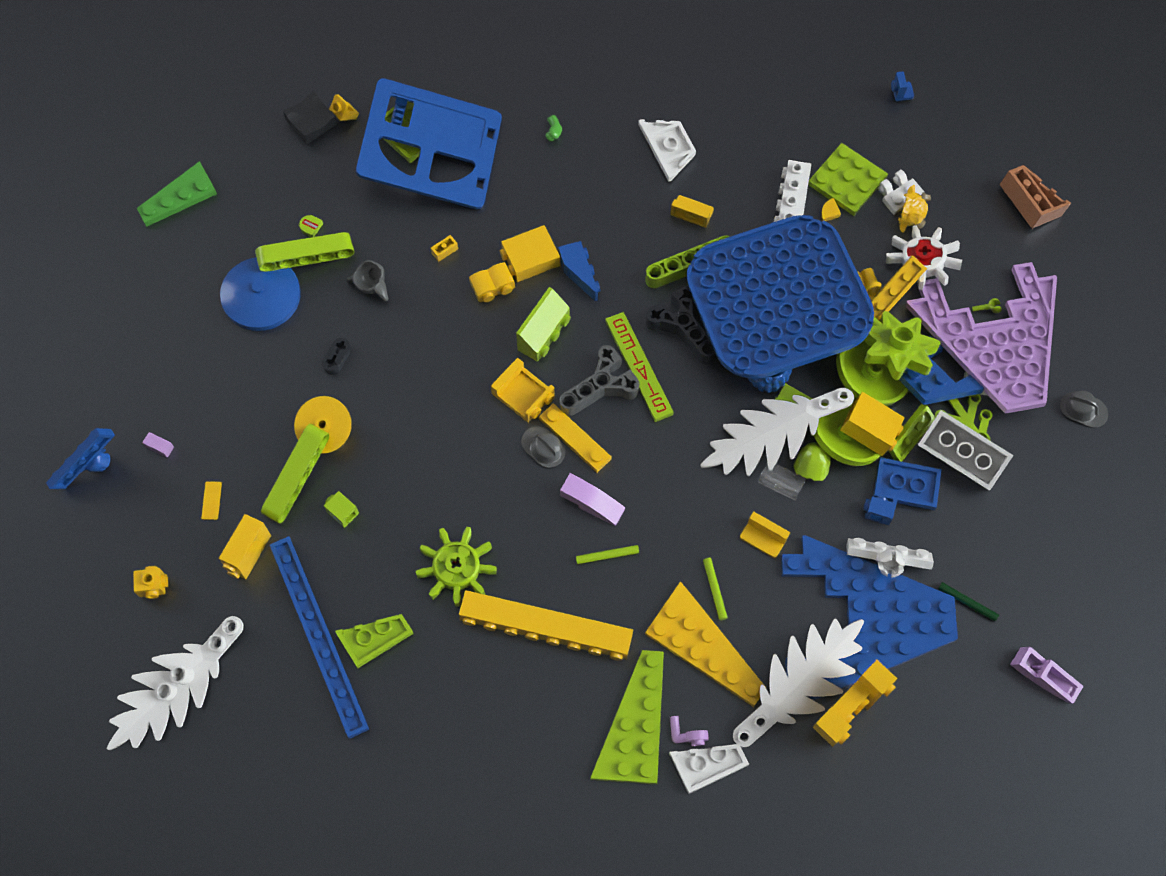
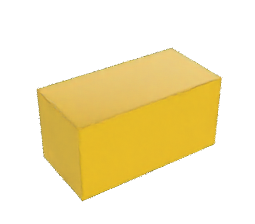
(444, 248)

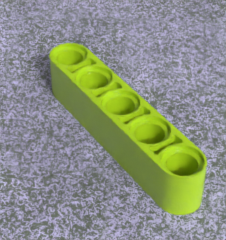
(304, 251)
(676, 261)
(295, 473)

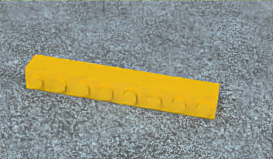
(545, 625)

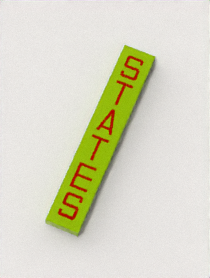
(639, 365)

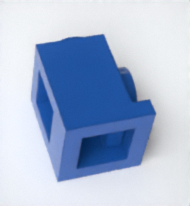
(879, 509)

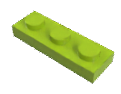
(912, 432)

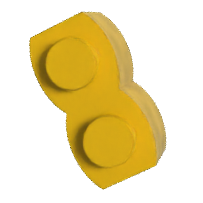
(492, 282)

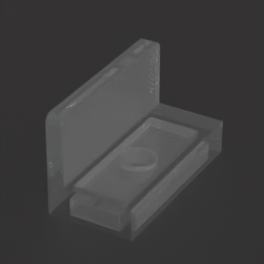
(782, 481)

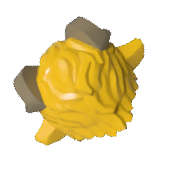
(914, 209)

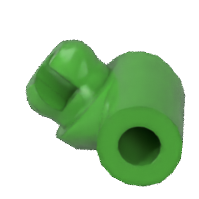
(555, 130)

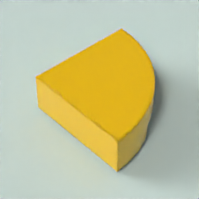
(830, 210)

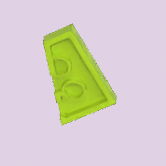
(373, 639)

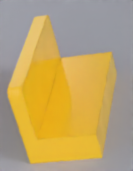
(691, 211)
(764, 535)

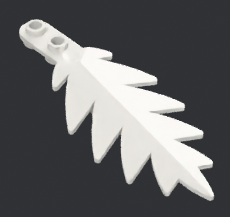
(771, 430)
(804, 679)
(172, 687)

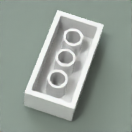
(965, 450)

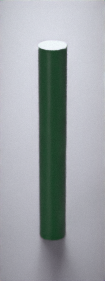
(968, 602)

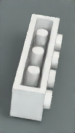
(793, 189)

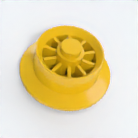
(327, 415)

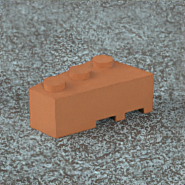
(1032, 197)

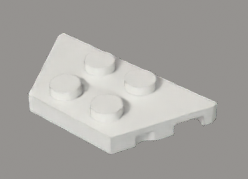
(669, 145)

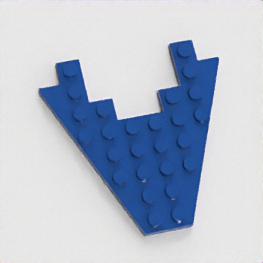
(897, 612)

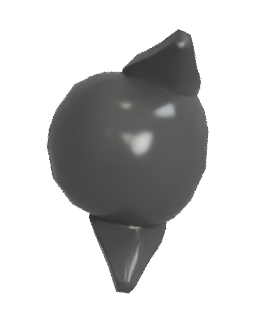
(370, 279)

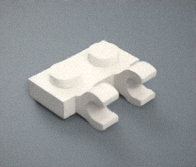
(894, 199)

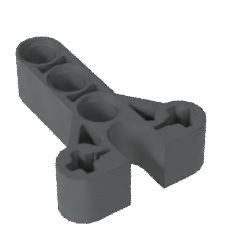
(615, 385)

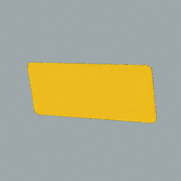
(211, 500)

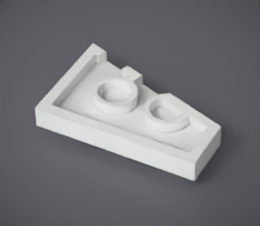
(707, 765)

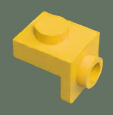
(343, 109)

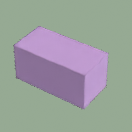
(158, 444)

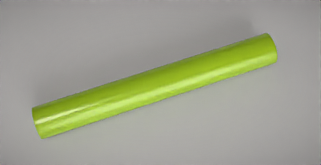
(607, 554)
(715, 589)

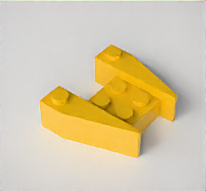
(863, 694)

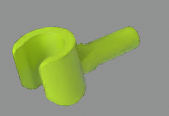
(997, 309)

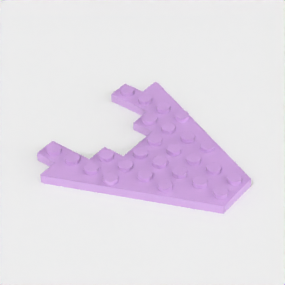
(1005, 354)

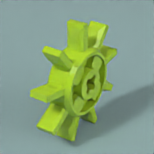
(458, 577)

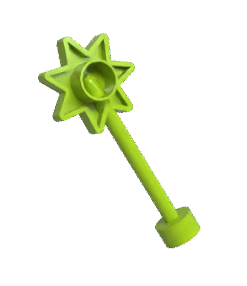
(900, 345)

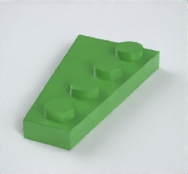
(178, 195)

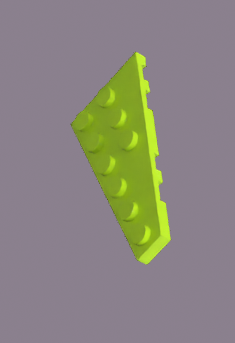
(633, 739)

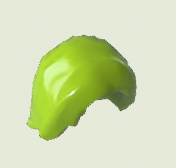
(812, 462)

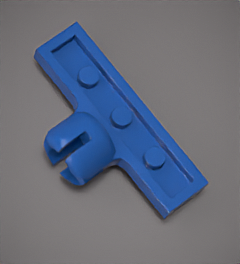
(87, 456)

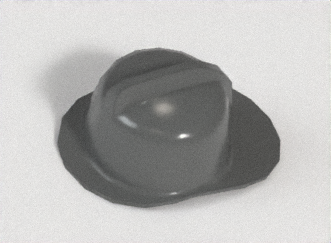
(1084, 408)
(543, 446)

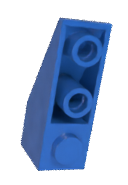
(576, 267)

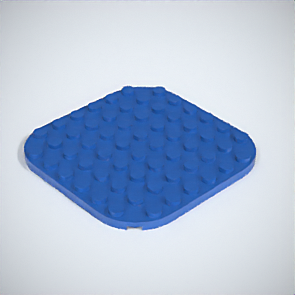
(779, 297)

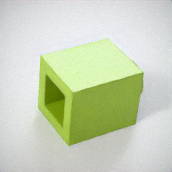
(340, 509)

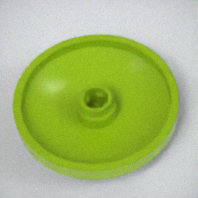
(868, 378)
(839, 444)

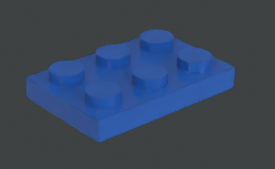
(907, 483)

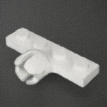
(890, 558)

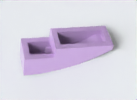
(591, 499)
(1046, 674)

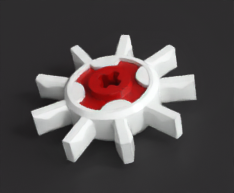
(928, 252)

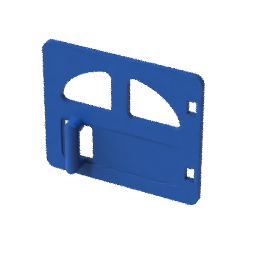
(436, 126)

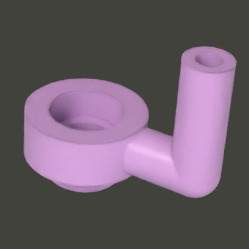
(695, 737)

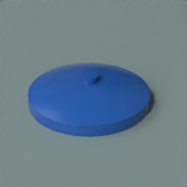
(259, 298)

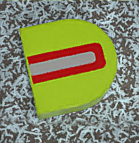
(310, 225)

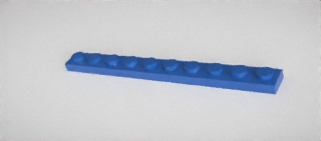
(319, 638)

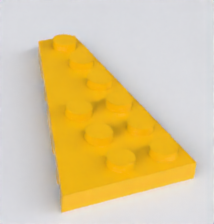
(696, 639)

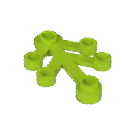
(968, 417)

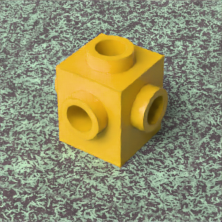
(150, 582)

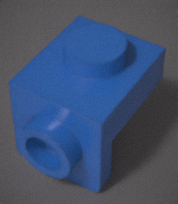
(902, 89)

